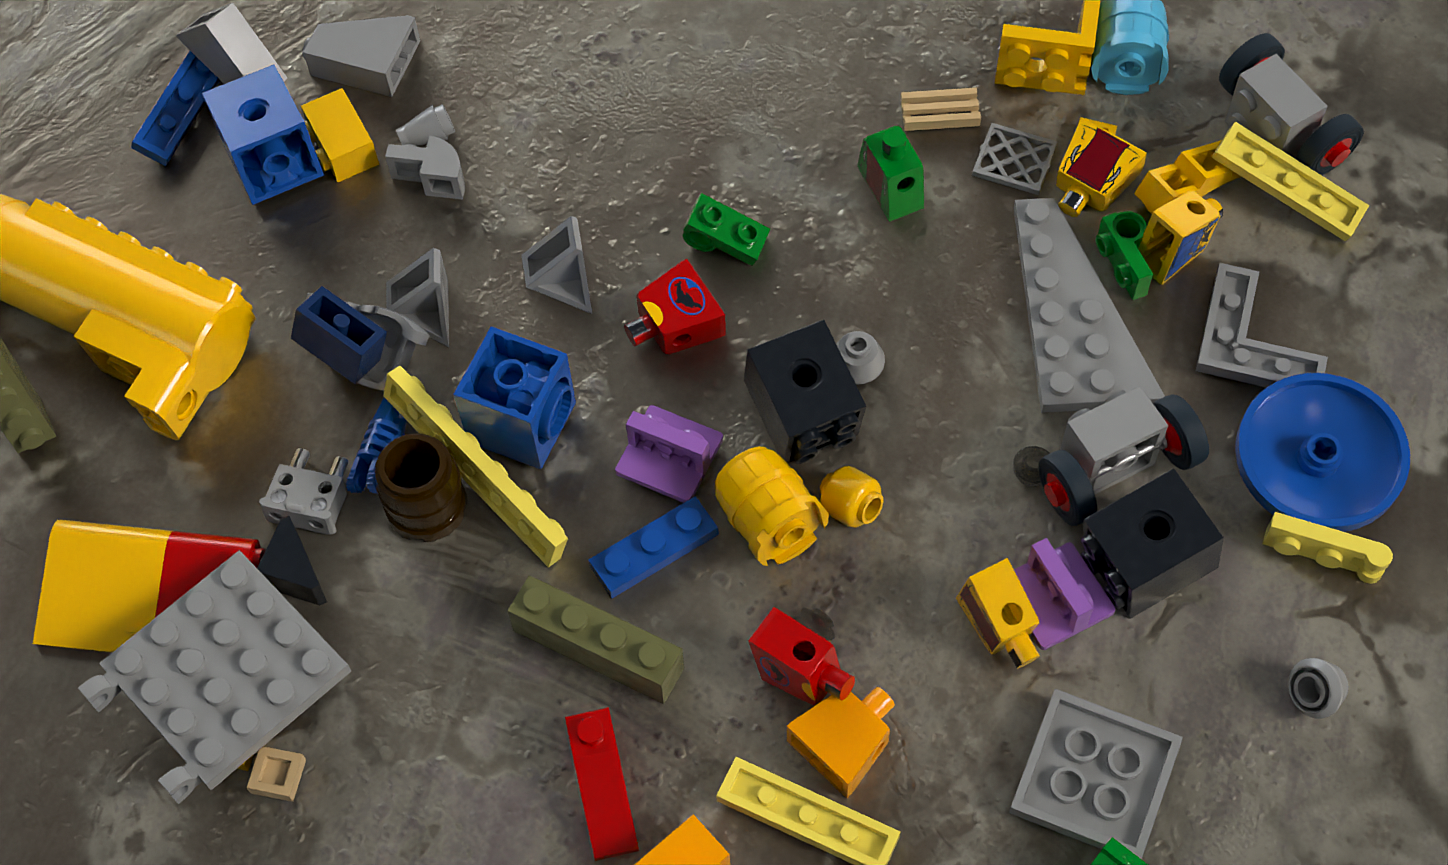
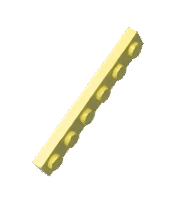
(477, 469)

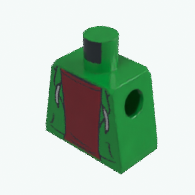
(885, 162)

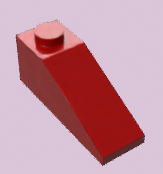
(601, 784)

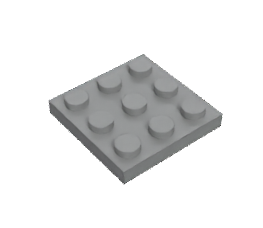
(1096, 774)

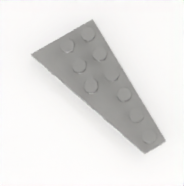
(1074, 327)

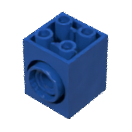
(263, 134)
(516, 397)

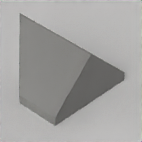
(558, 267)
(422, 295)

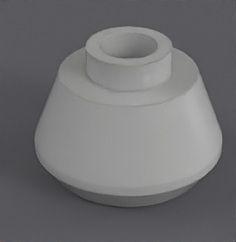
(862, 356)
(1317, 687)

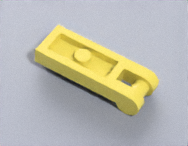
(1328, 546)

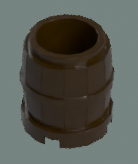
(420, 487)

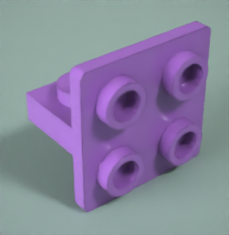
(667, 452)
(1061, 593)

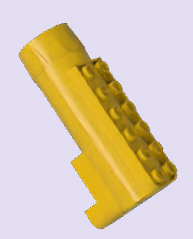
(127, 306)

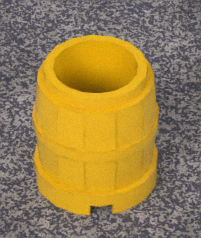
(769, 505)

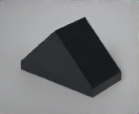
(288, 565)

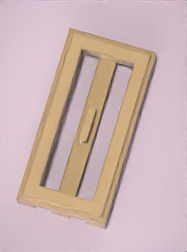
(940, 103)

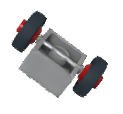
(1284, 108)
(1116, 443)

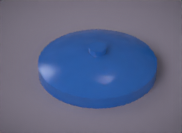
(1323, 451)

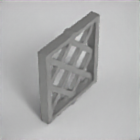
(1003, 178)

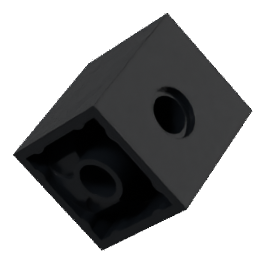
(804, 393)
(1151, 543)

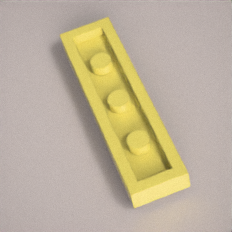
(1290, 181)
(807, 815)

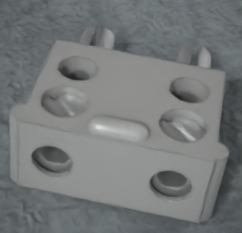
(306, 495)

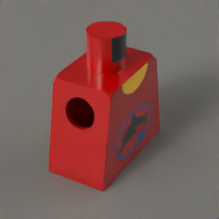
(677, 312)
(798, 659)

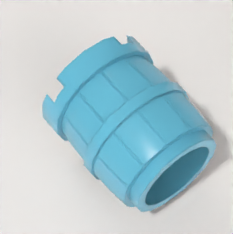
(1131, 45)

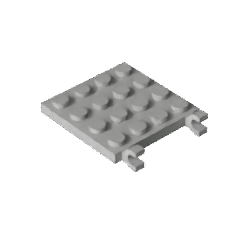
(220, 673)

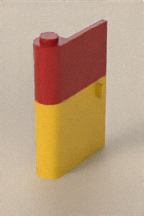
(116, 579)

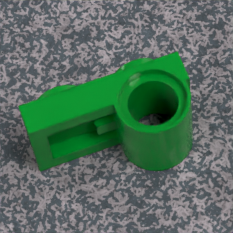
(721, 227)
(1123, 253)

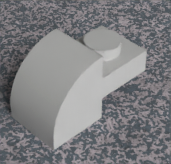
(434, 166)

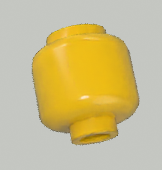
(851, 496)

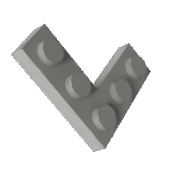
(1224, 341)

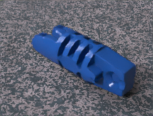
(382, 429)

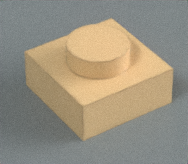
(276, 773)

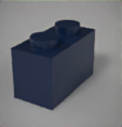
(338, 334)

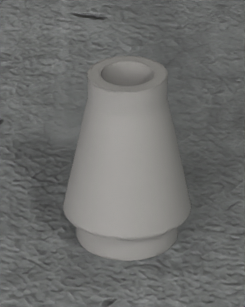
(430, 122)

